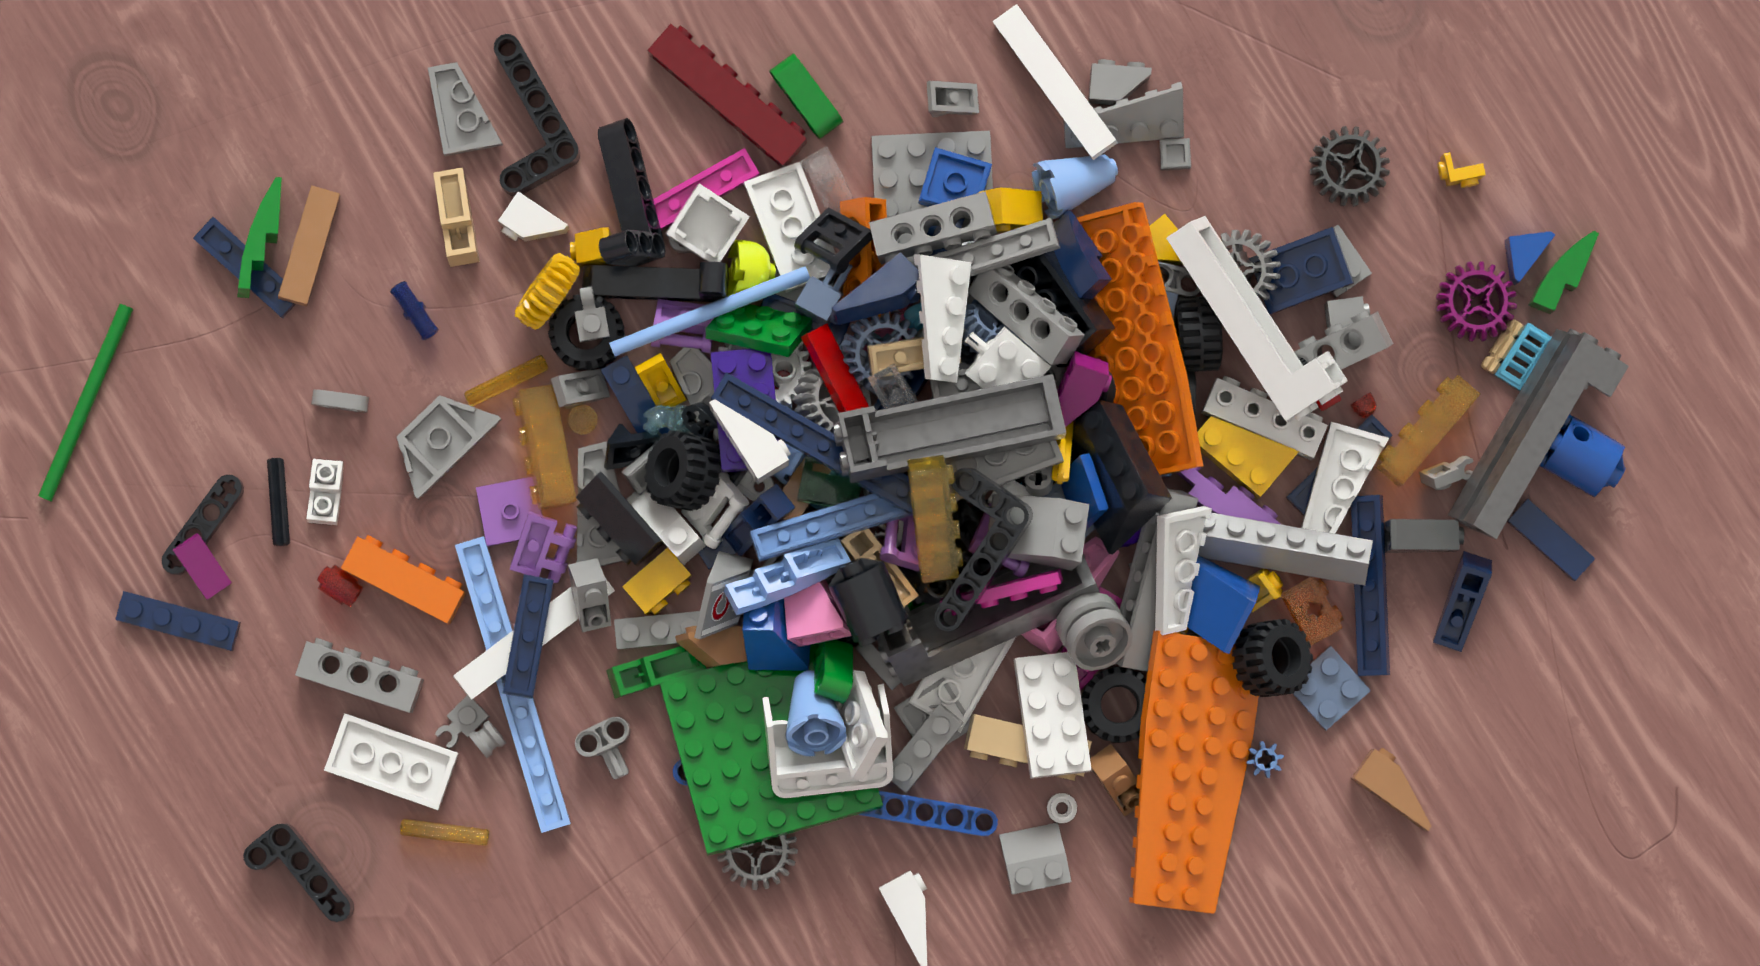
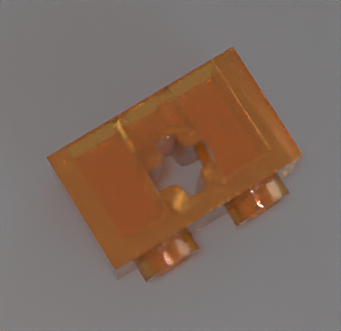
(1297, 603)

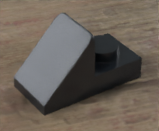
(625, 447)

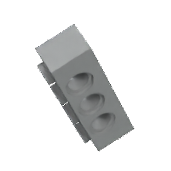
(917, 222)
(1369, 328)
(1053, 347)
(313, 669)

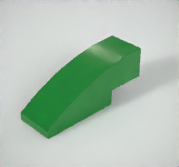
(1563, 274)
(651, 671)

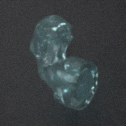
(665, 416)

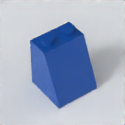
(1220, 604)
(768, 643)

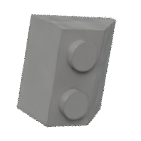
(1035, 858)

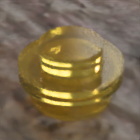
(582, 419)

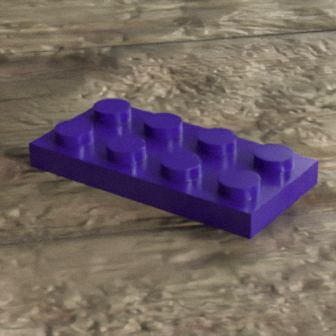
(752, 368)

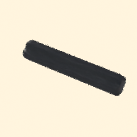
(278, 502)

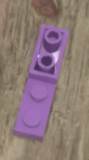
(1233, 503)

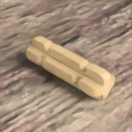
(1502, 346)

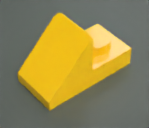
(660, 382)

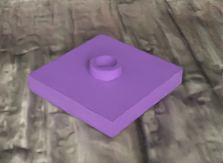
(505, 509)

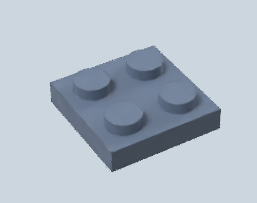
(1330, 689)

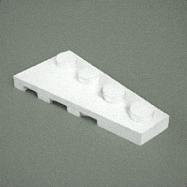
(944, 296)
(1341, 472)
(1176, 557)

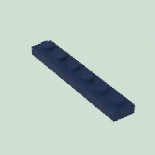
(1371, 599)

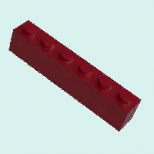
(727, 96)

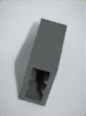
(1422, 535)

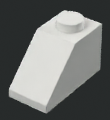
(529, 220)

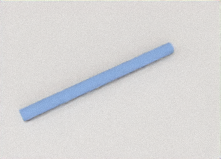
(709, 311)

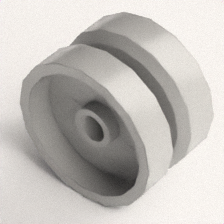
(1094, 631)

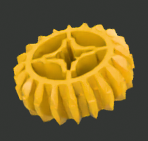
(547, 291)

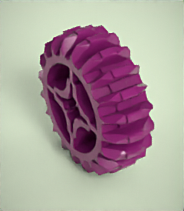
(1486, 310)

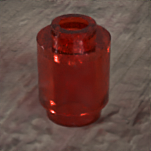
(339, 585)

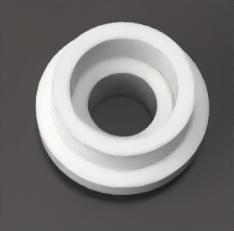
(1069, 801)

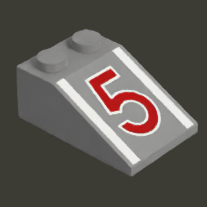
(716, 611)

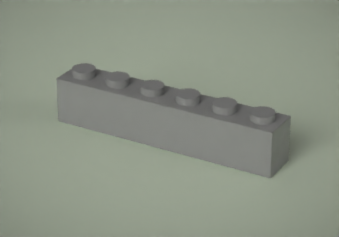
(1286, 548)
(1140, 592)

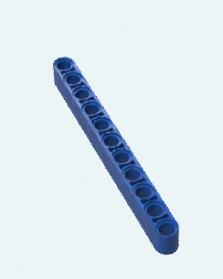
(909, 816)

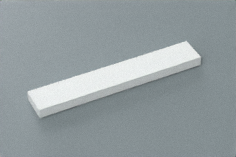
(1055, 82)
(493, 662)

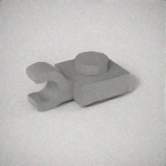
(591, 321)
(1444, 473)

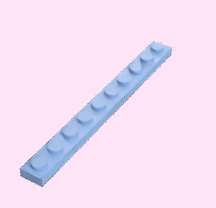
(520, 711)

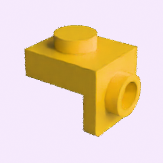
(1465, 176)
(1269, 589)

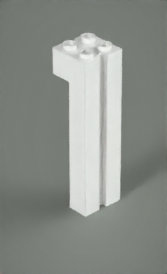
(1251, 327)

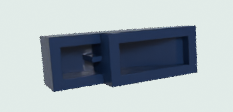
(1079, 257)
(765, 510)

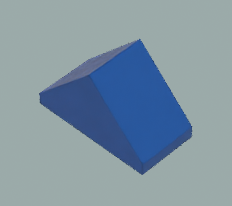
(1524, 251)

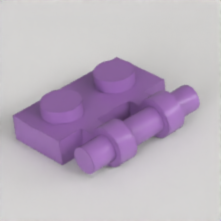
(534, 545)

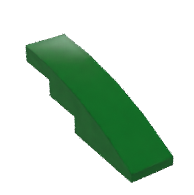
(262, 231)

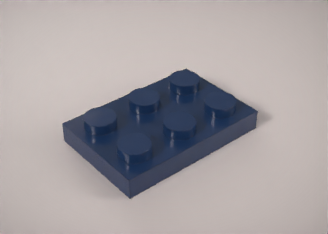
(1307, 270)

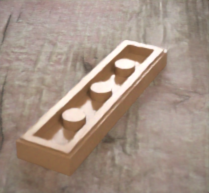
(309, 246)

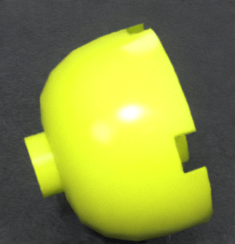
(748, 266)

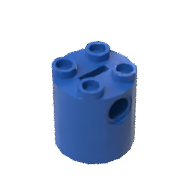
(1585, 457)

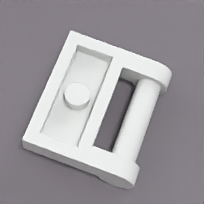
(704, 517)

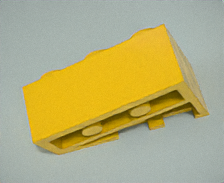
(1244, 455)

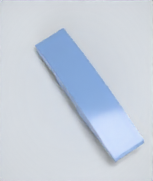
(794, 573)

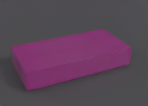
(202, 566)

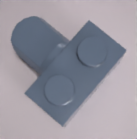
(819, 297)

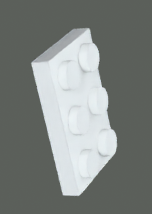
(863, 727)

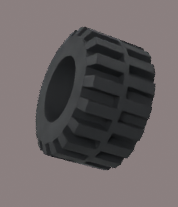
(1198, 334)
(567, 351)
(682, 470)
(1289, 653)
(1093, 696)

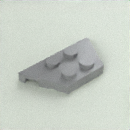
(441, 439)

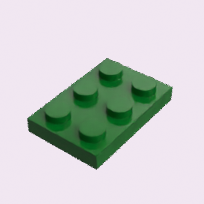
(760, 329)

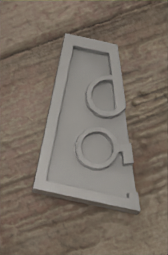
(458, 112)

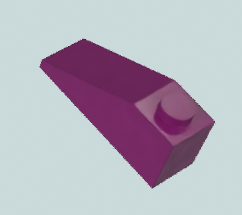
(1082, 385)

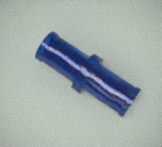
(414, 310)

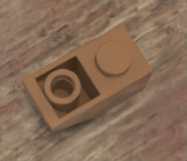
(716, 649)
(1116, 779)

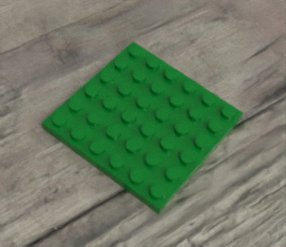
(726, 761)

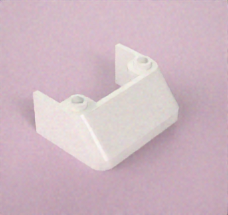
(821, 774)

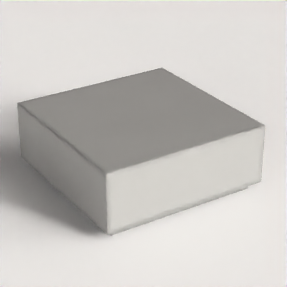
(1175, 154)

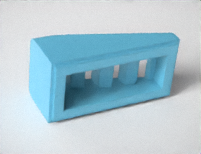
(1537, 334)

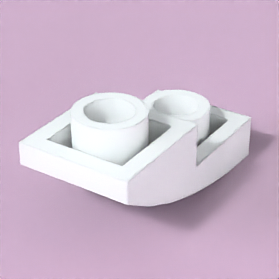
(325, 492)

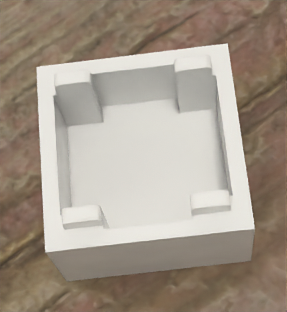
(707, 225)

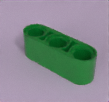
(806, 96)
(833, 670)

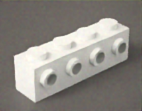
(1260, 416)

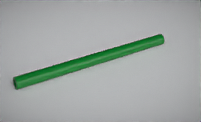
(85, 402)

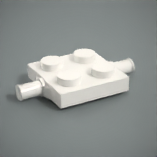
(1003, 360)

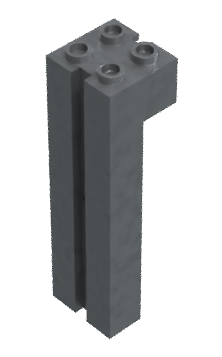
(1531, 425)
(949, 426)
(926, 649)

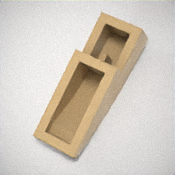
(456, 217)

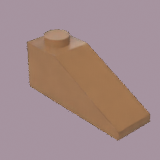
(1389, 784)

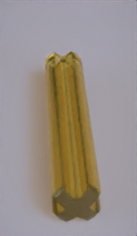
(506, 380)
(444, 832)

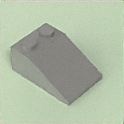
(1053, 535)

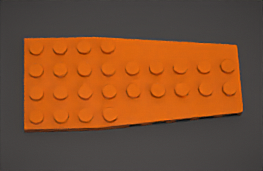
(1144, 345)
(1192, 772)

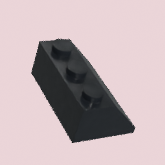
(618, 520)

